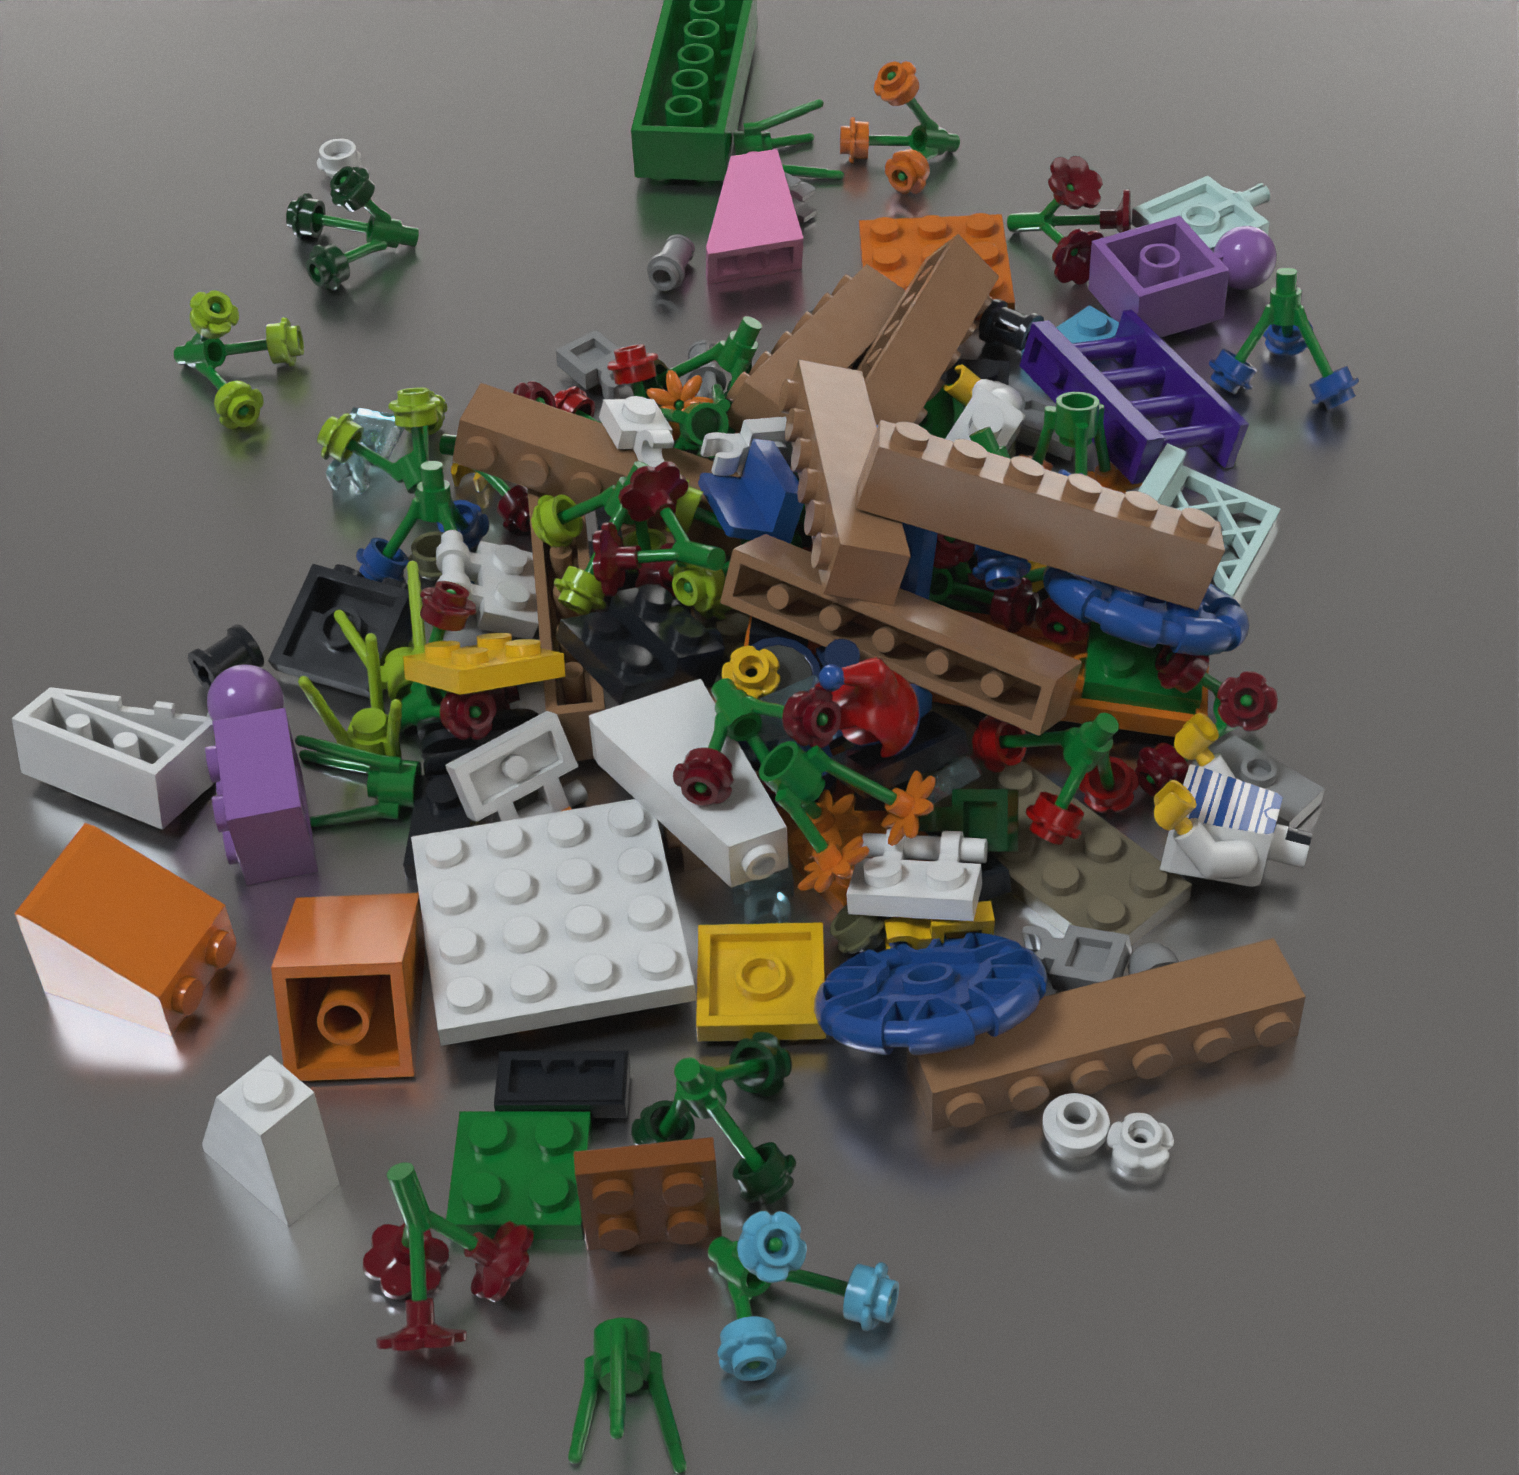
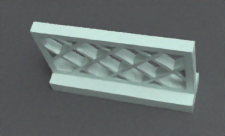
(1166, 486)

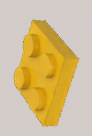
(484, 666)
(759, 980)

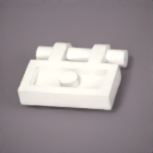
(502, 586)
(514, 766)
(919, 889)

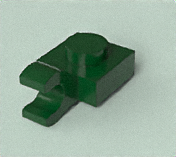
(979, 814)

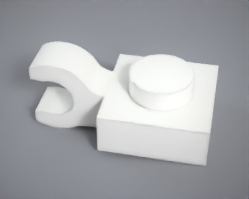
(638, 426)
(733, 449)

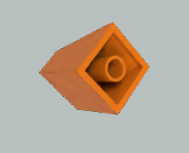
(124, 933)
(350, 986)

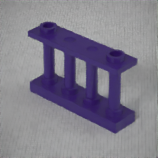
(1147, 363)

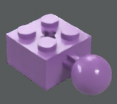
(1173, 275)
(257, 778)

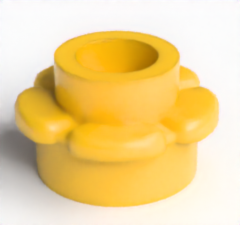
(762, 661)

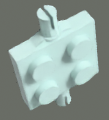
(1206, 208)

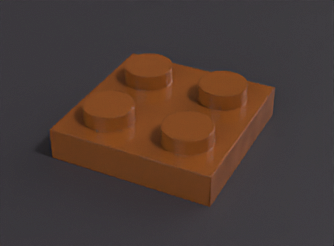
(648, 1194)

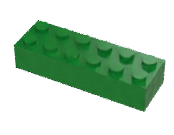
(693, 89)

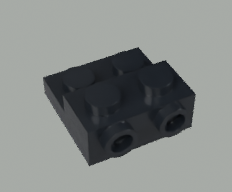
(314, 641)
(643, 644)

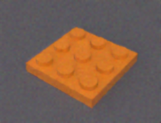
(902, 244)

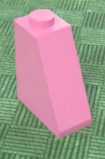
(754, 221)

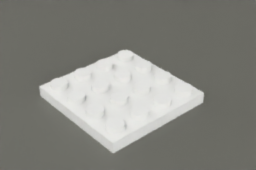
(549, 921)

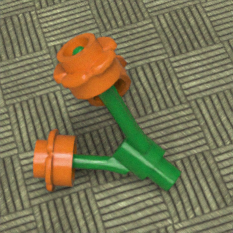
(907, 168)

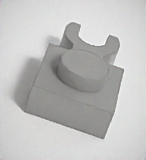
(587, 362)
(1081, 957)

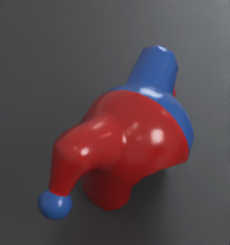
(876, 704)

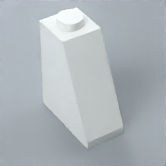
(272, 1140)

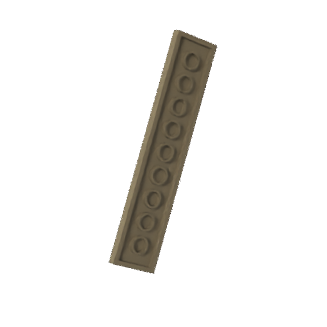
(1086, 881)

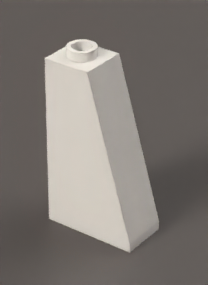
(640, 749)

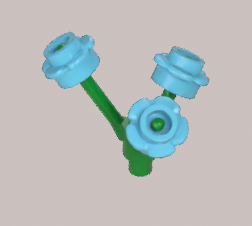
(773, 1253)

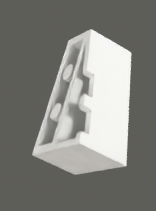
(116, 754)

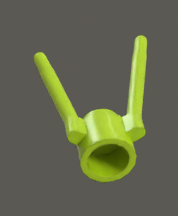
(393, 670)
(370, 727)

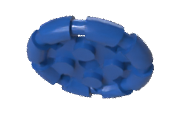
(1147, 621)
(930, 995)

